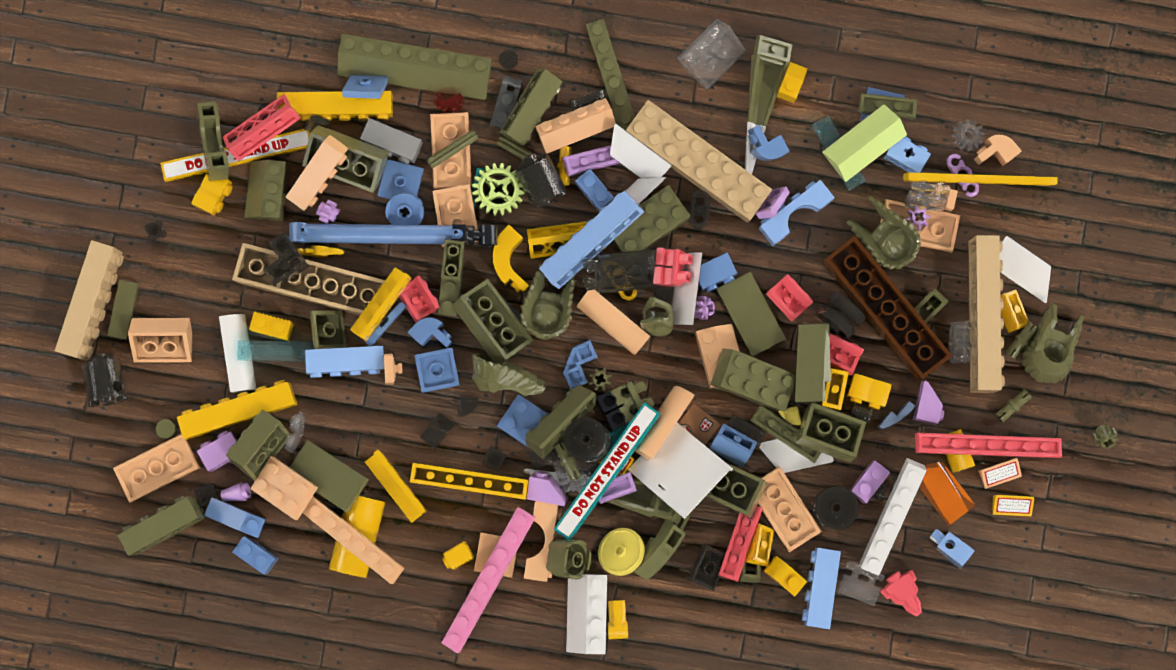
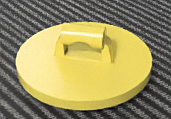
(621, 551)

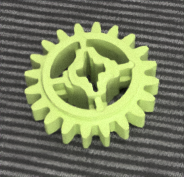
(487, 201)

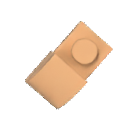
(1001, 147)

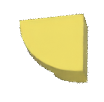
(791, 415)

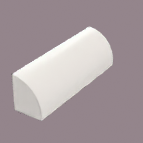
(239, 372)

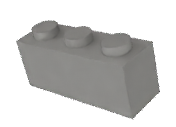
(390, 139)

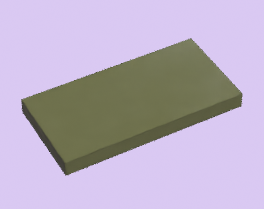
(751, 314)
(331, 476)

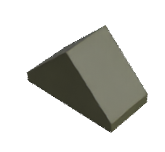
(931, 305)

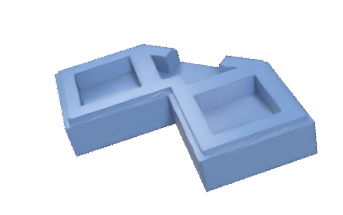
(392, 316)
(579, 355)

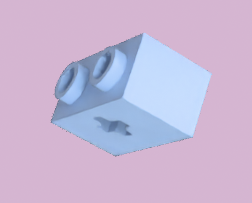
(917, 157)

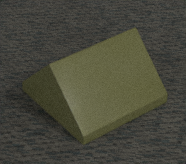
(328, 329)

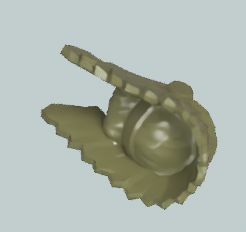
(893, 241)
(546, 312)
(1049, 350)
(506, 376)

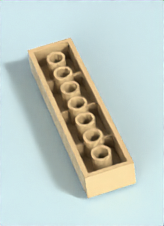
(699, 161)
(316, 284)
(985, 314)

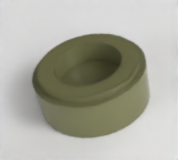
(166, 428)

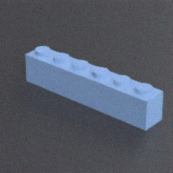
(591, 239)

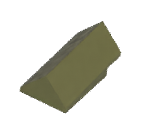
(812, 363)

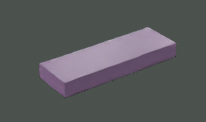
(588, 160)

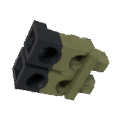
(627, 398)

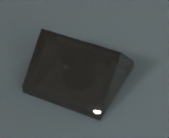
(706, 567)

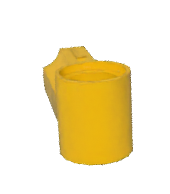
(617, 620)

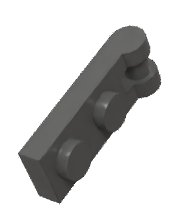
(506, 101)

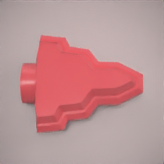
(903, 591)

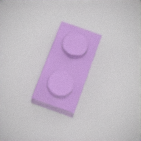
(772, 203)

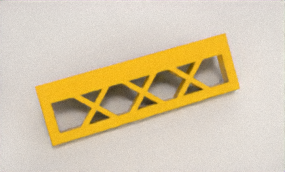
(549, 235)
(380, 304)
(395, 486)

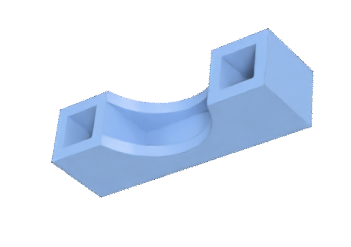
(814, 198)

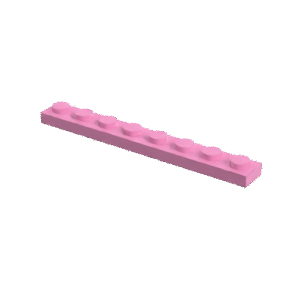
(488, 580)

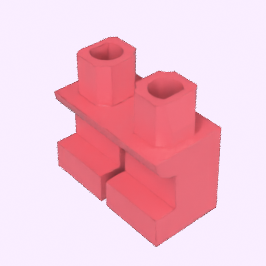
(671, 268)

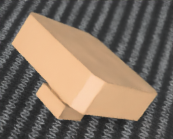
(391, 369)

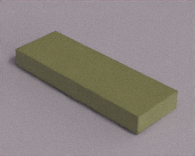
(901, 107)
(123, 309)

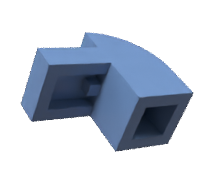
(765, 149)
(426, 329)

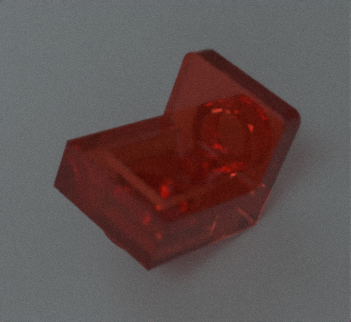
(453, 103)

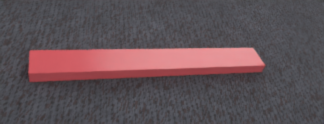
(988, 445)

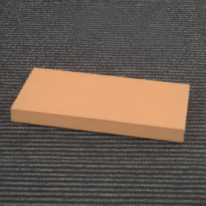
(456, 169)
(939, 232)
(156, 468)
(786, 511)

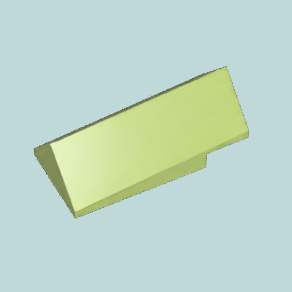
(865, 142)

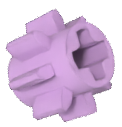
(328, 211)
(922, 221)
(704, 307)

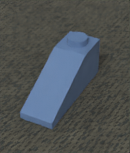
(235, 517)

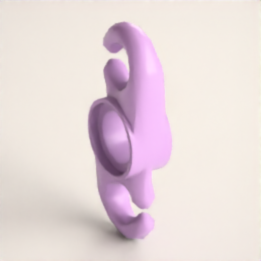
(961, 166)

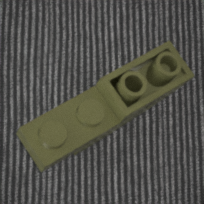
(451, 276)
(661, 548)

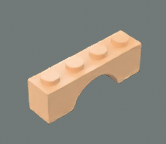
(546, 517)

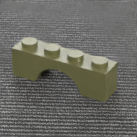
(213, 150)

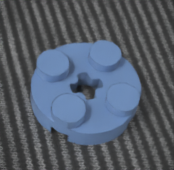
(403, 200)

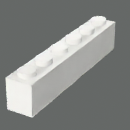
(892, 516)

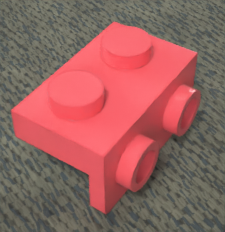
(789, 297)
(419, 299)
(843, 354)

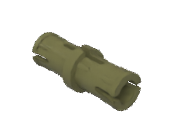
(1021, 340)
(1013, 405)
(567, 462)

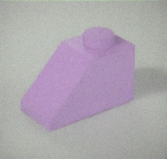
(928, 405)
(545, 489)

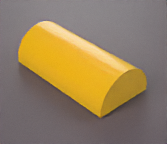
(366, 518)

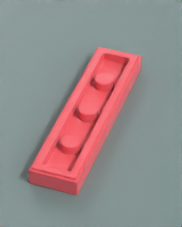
(739, 545)

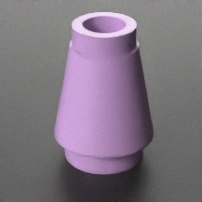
(237, 492)

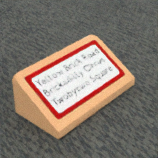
(1000, 473)

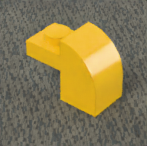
(785, 575)

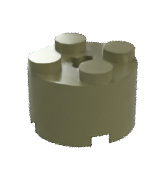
(568, 558)

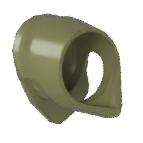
(657, 323)

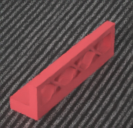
(262, 130)

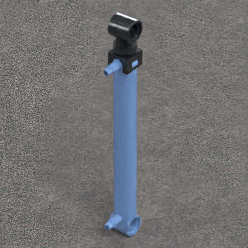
(392, 234)

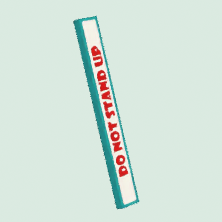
(607, 471)

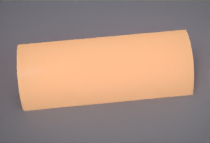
(613, 321)
(670, 412)

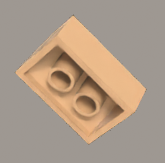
(161, 339)
(710, 346)

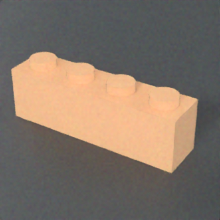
(575, 125)
(317, 172)

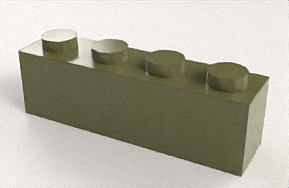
(531, 106)

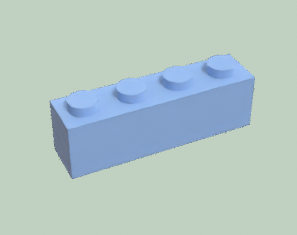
(344, 360)
(822, 588)

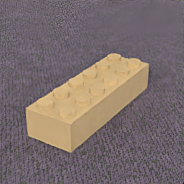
(89, 301)

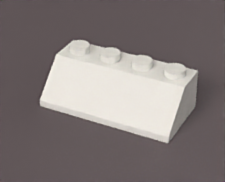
(587, 614)

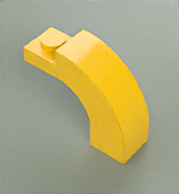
(506, 244)

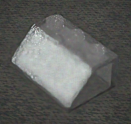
(712, 54)

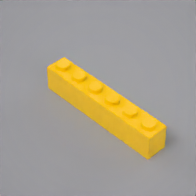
(334, 105)
(237, 410)
(469, 481)

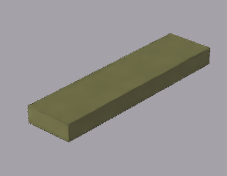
(782, 431)

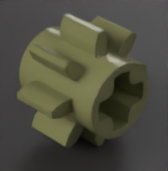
(602, 384)
(1105, 436)

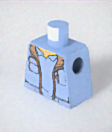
(959, 554)

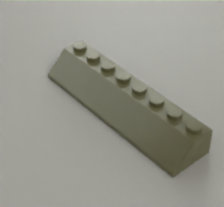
(415, 66)

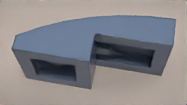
(891, 418)

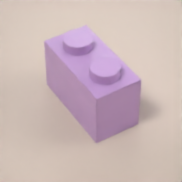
(214, 454)
(869, 481)

